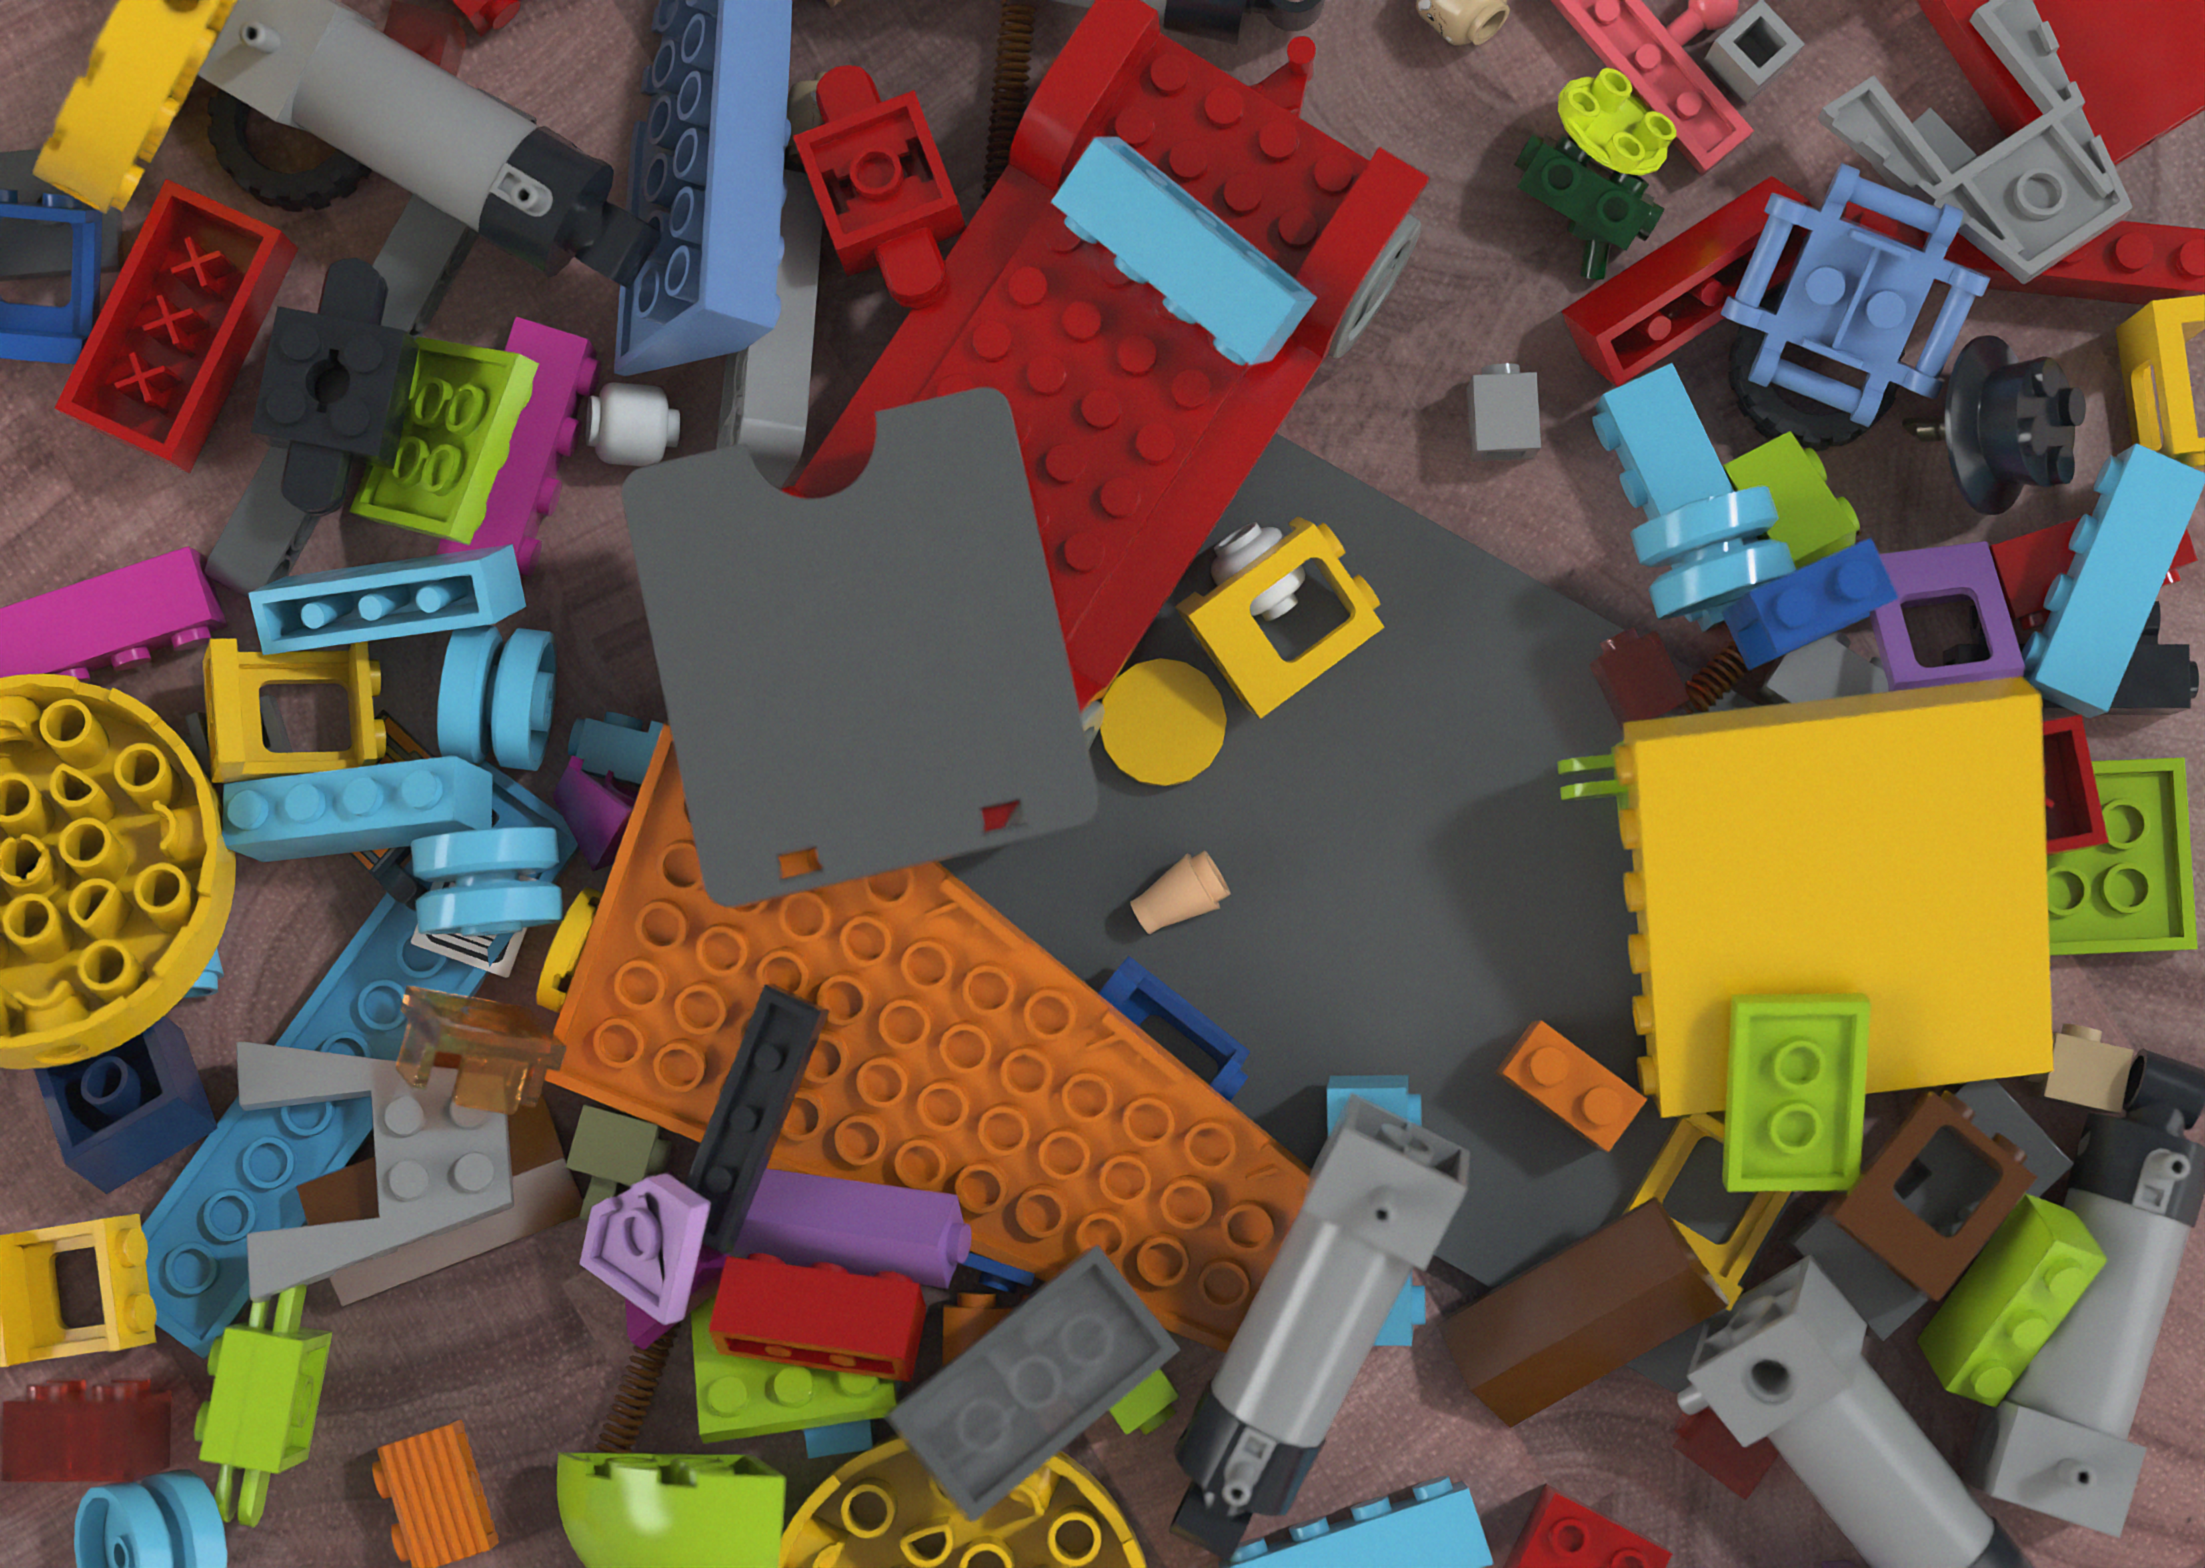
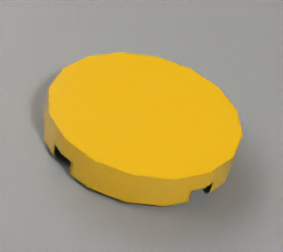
(1163, 722)
(566, 950)

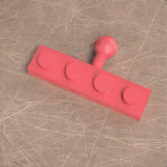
(1662, 72)

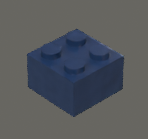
(127, 1106)

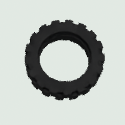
(290, 191)
(1776, 416)

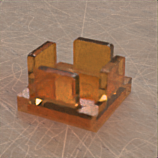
(493, 1044)

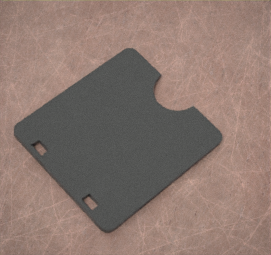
(860, 655)

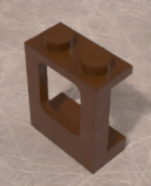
(1897, 1235)

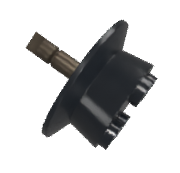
(2005, 424)

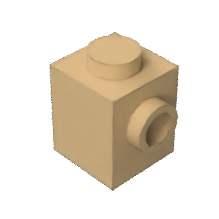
(2084, 1072)

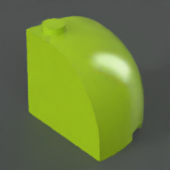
(671, 1509)

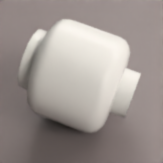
(631, 424)
(1241, 549)

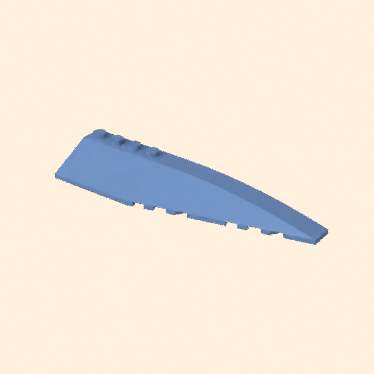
(710, 182)

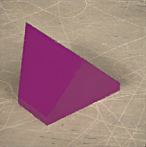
(594, 812)

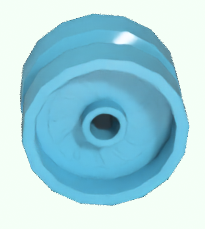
(1710, 544)
(498, 696)
(487, 881)
(150, 1524)

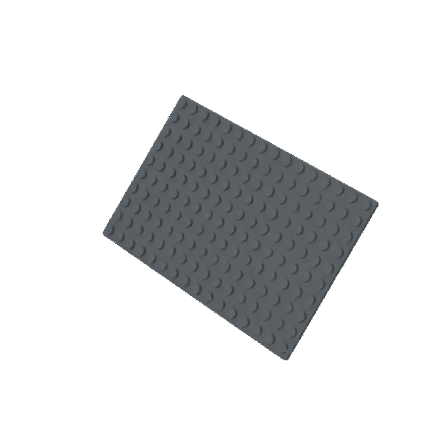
(1393, 875)

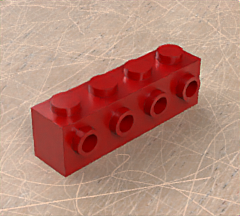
(1677, 287)

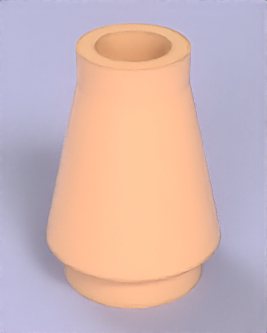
(1182, 893)

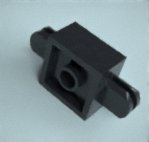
(335, 387)

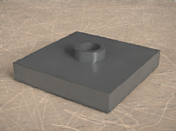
(41, 246)

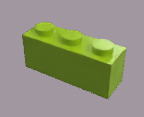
(2011, 1300)

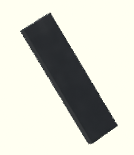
(753, 1110)

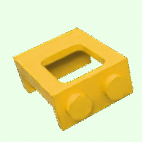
(2159, 338)
(1240, 647)
(234, 713)
(1726, 1260)
(30, 1295)

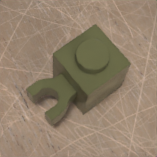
(615, 1151)

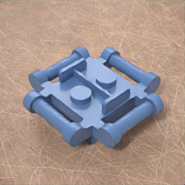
(1854, 294)

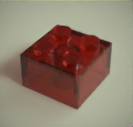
(86, 1434)

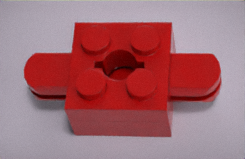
(881, 185)

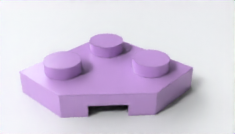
(648, 1244)

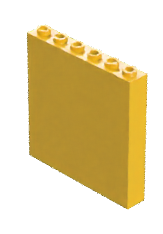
(1842, 855)

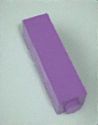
(856, 1227)

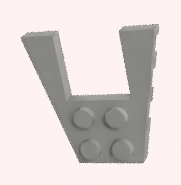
(2029, 194)
(433, 1161)

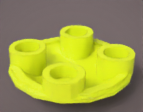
(1615, 123)

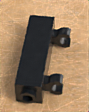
(2155, 682)

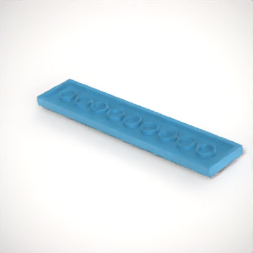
(256, 1158)

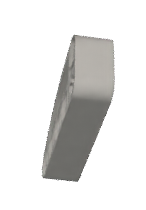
(770, 380)

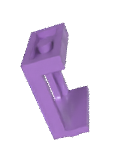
(1942, 577)

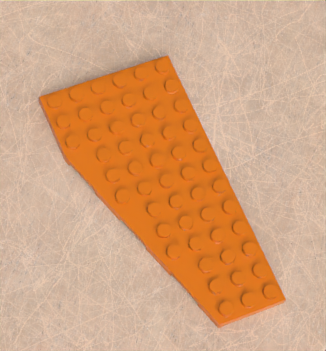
(941, 1068)

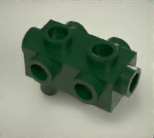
(1599, 203)

